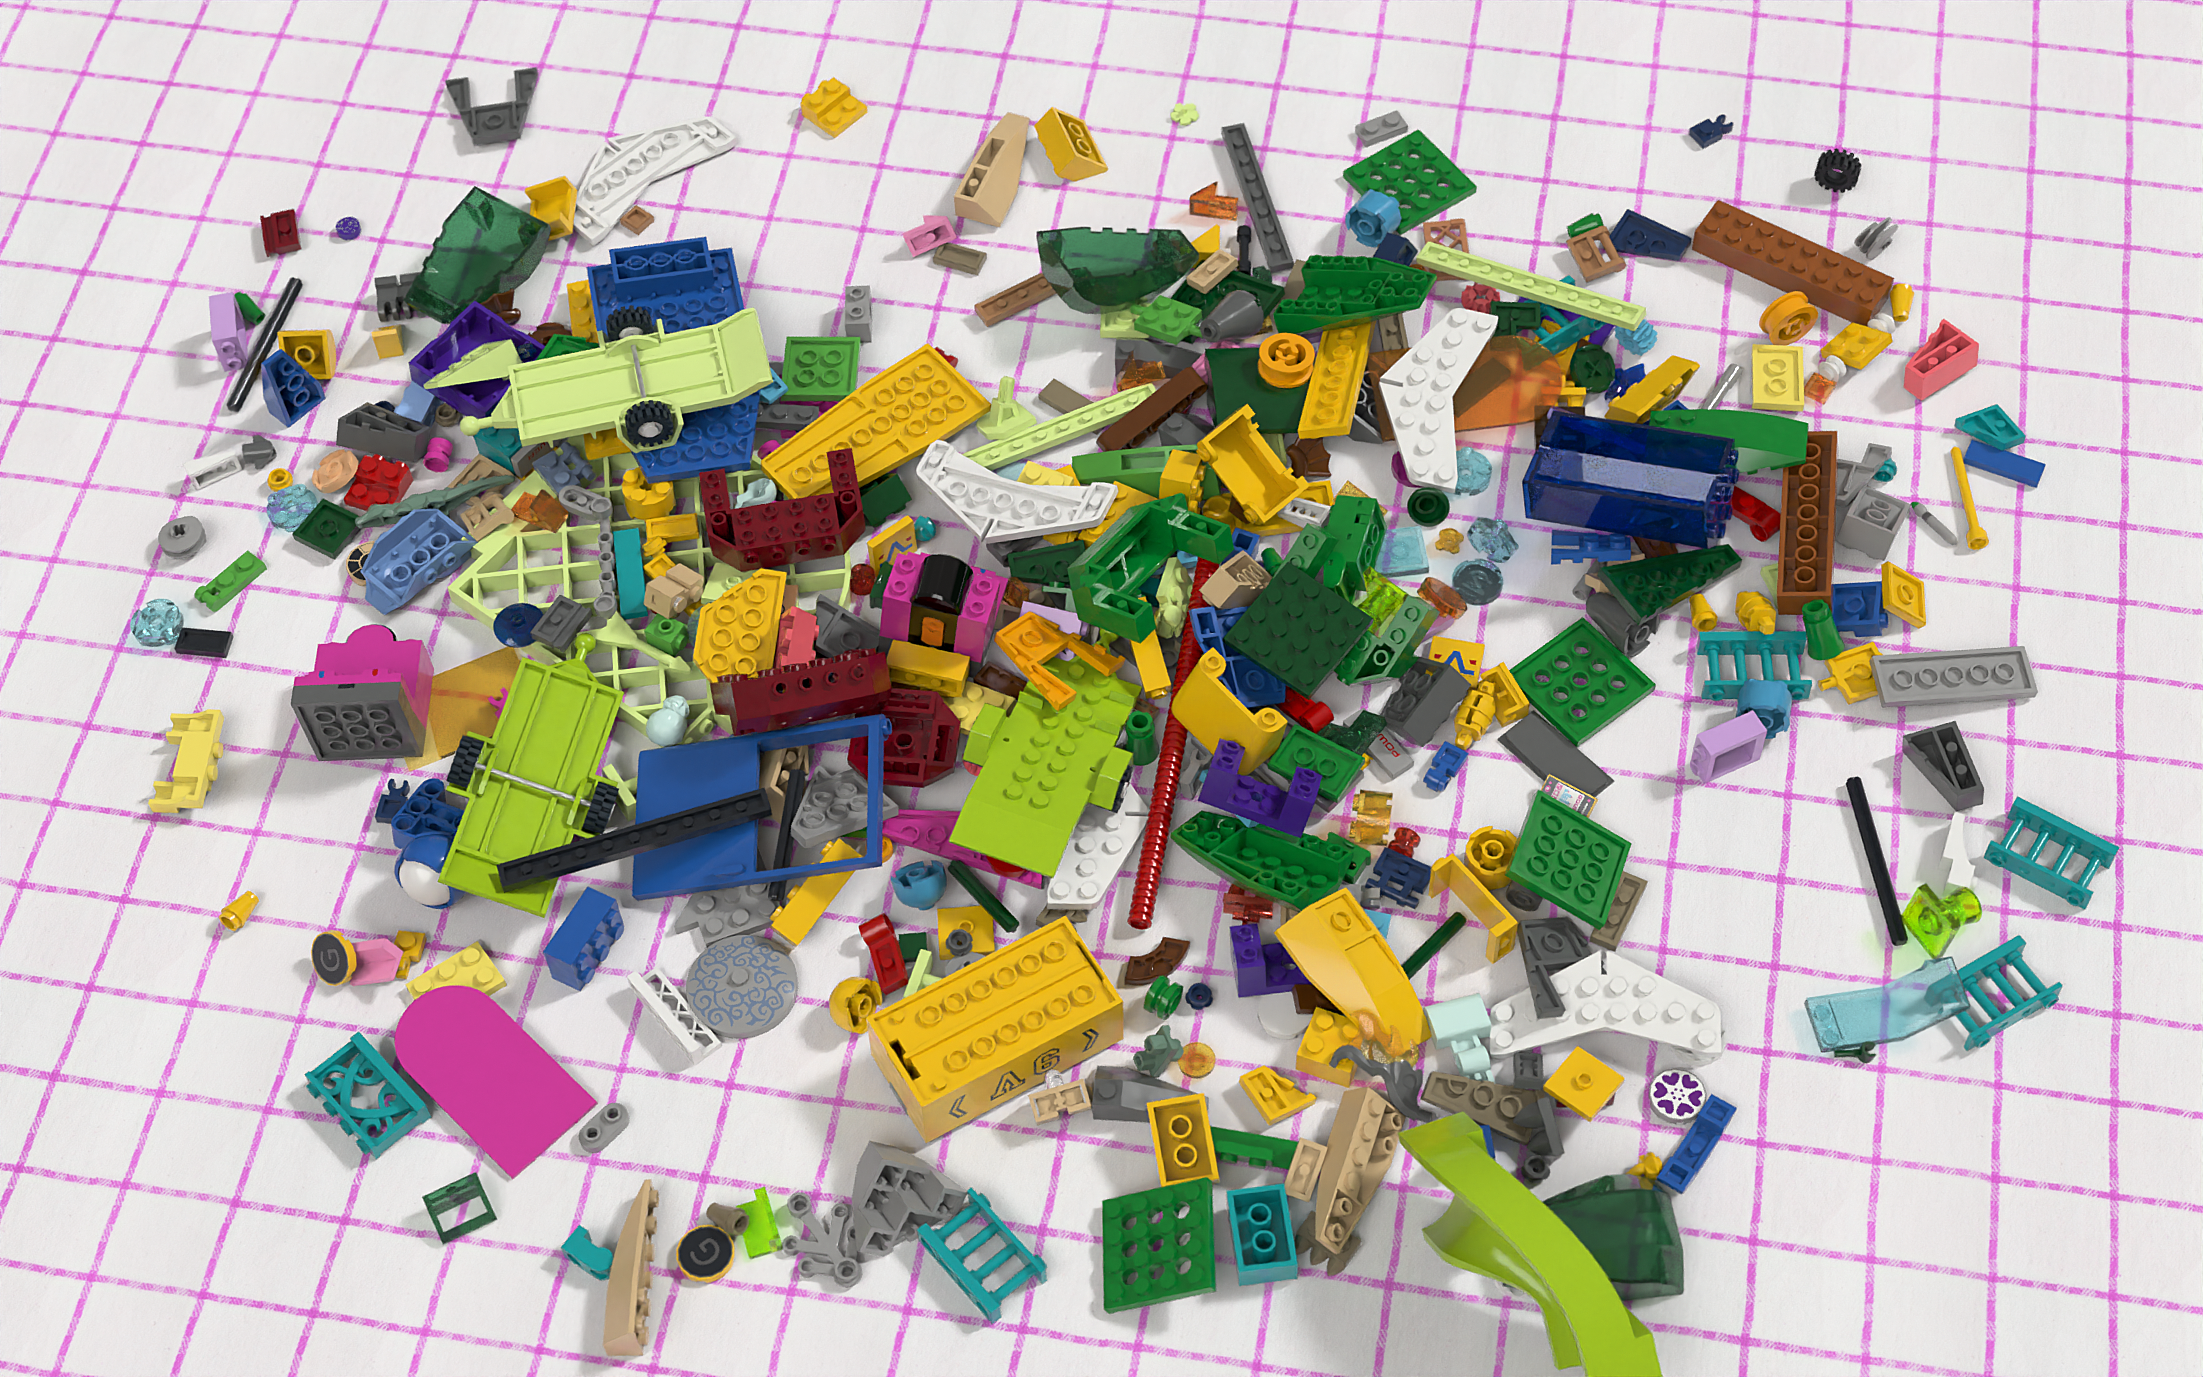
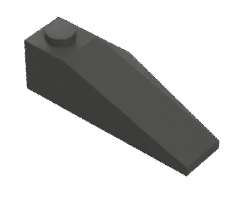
(1146, 350)
(1184, 430)
(1124, 1094)

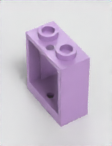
(228, 331)
(1728, 747)

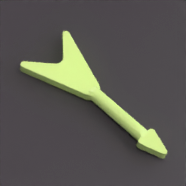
(620, 634)

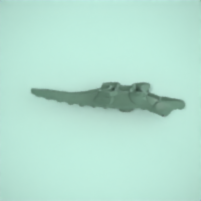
(444, 500)

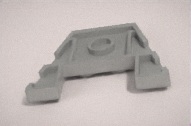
(1855, 475)

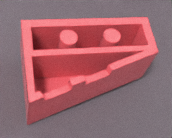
(1940, 361)

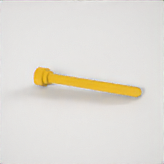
(1976, 536)

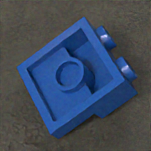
(1859, 608)

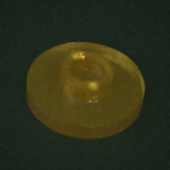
(1197, 1060)

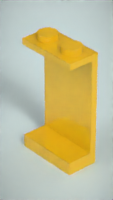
(1501, 925)

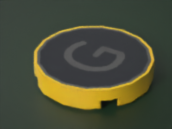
(333, 957)
(705, 1253)

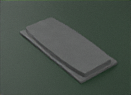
(1551, 753)

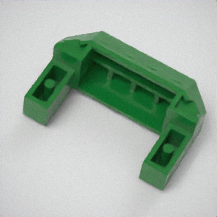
(1131, 553)
(1372, 657)

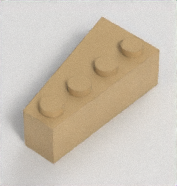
(1236, 583)

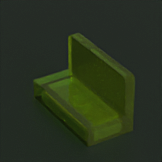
(762, 1233)

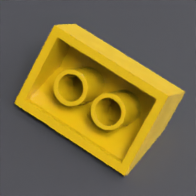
(1069, 145)

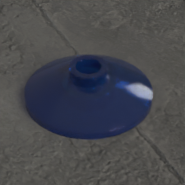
(517, 633)

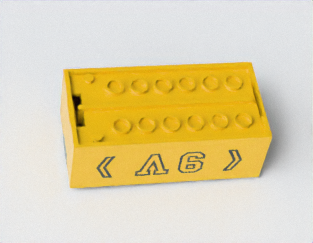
(995, 1028)

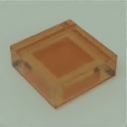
(1819, 388)
(1016, 593)

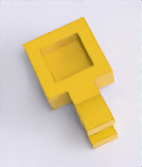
(412, 946)

